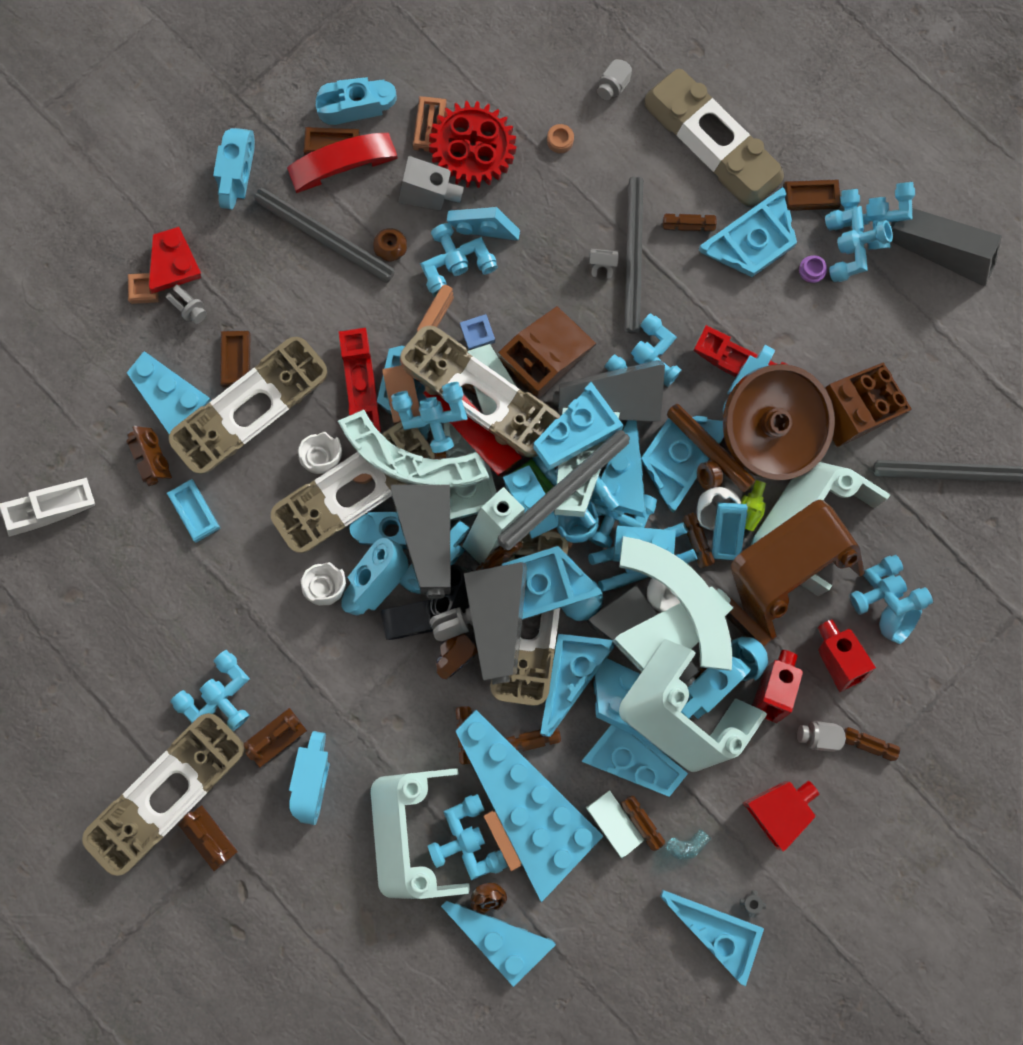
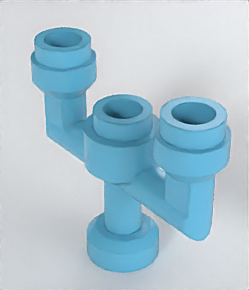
(878, 208)
(854, 241)
(455, 258)
(646, 352)
(432, 413)
(602, 536)
(889, 589)
(216, 694)
(467, 841)

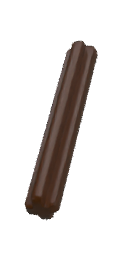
(710, 447)

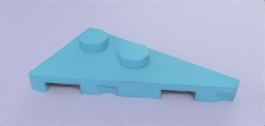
(624, 476)
(572, 669)
(727, 937)
(506, 946)

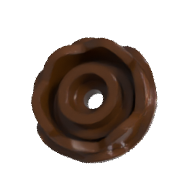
(391, 252)
(488, 897)

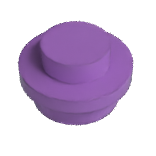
(813, 269)

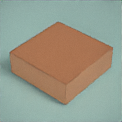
(139, 289)

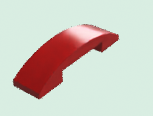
(341, 157)
(723, 353)
(359, 374)

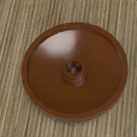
(778, 422)

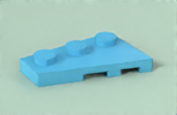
(165, 391)
(578, 429)
(635, 761)

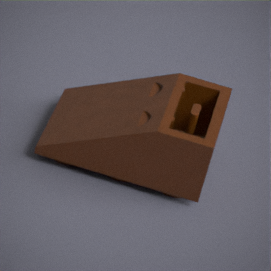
(545, 351)
(865, 403)

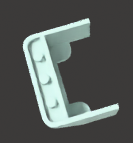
(815, 486)
(655, 710)
(394, 872)

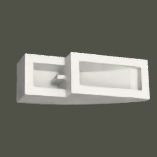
(46, 506)

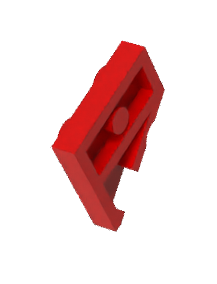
(171, 261)

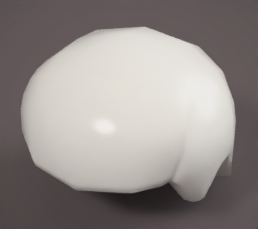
(319, 453)
(708, 504)
(323, 584)
(660, 596)

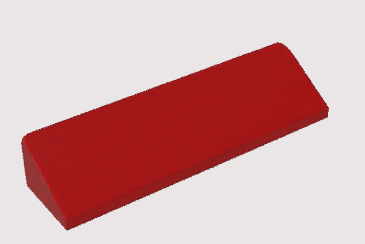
(497, 456)

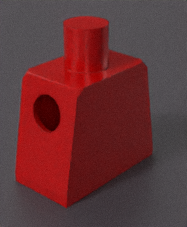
(845, 666)
(779, 687)
(783, 811)

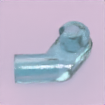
(688, 849)

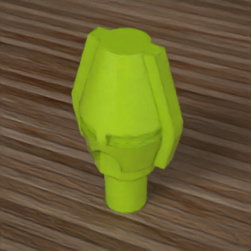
(755, 505)

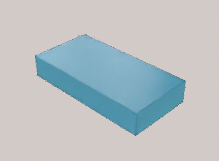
(193, 510)
(728, 530)

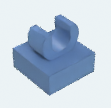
(477, 332)

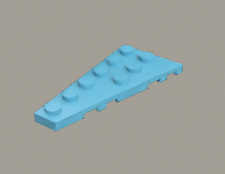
(537, 818)

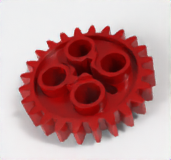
(474, 121)

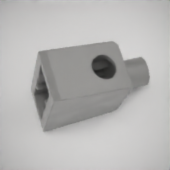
(427, 185)

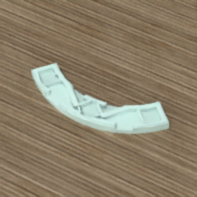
(407, 466)
(690, 591)

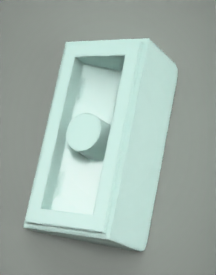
(615, 824)

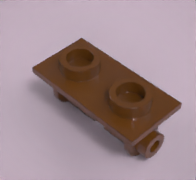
(144, 444)
(274, 738)
(207, 837)

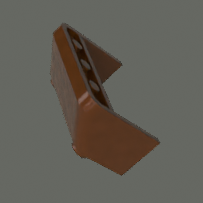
(791, 557)

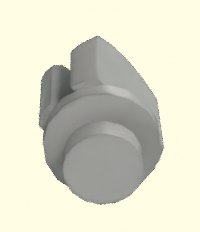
(614, 79)
(193, 310)
(451, 623)
(822, 736)

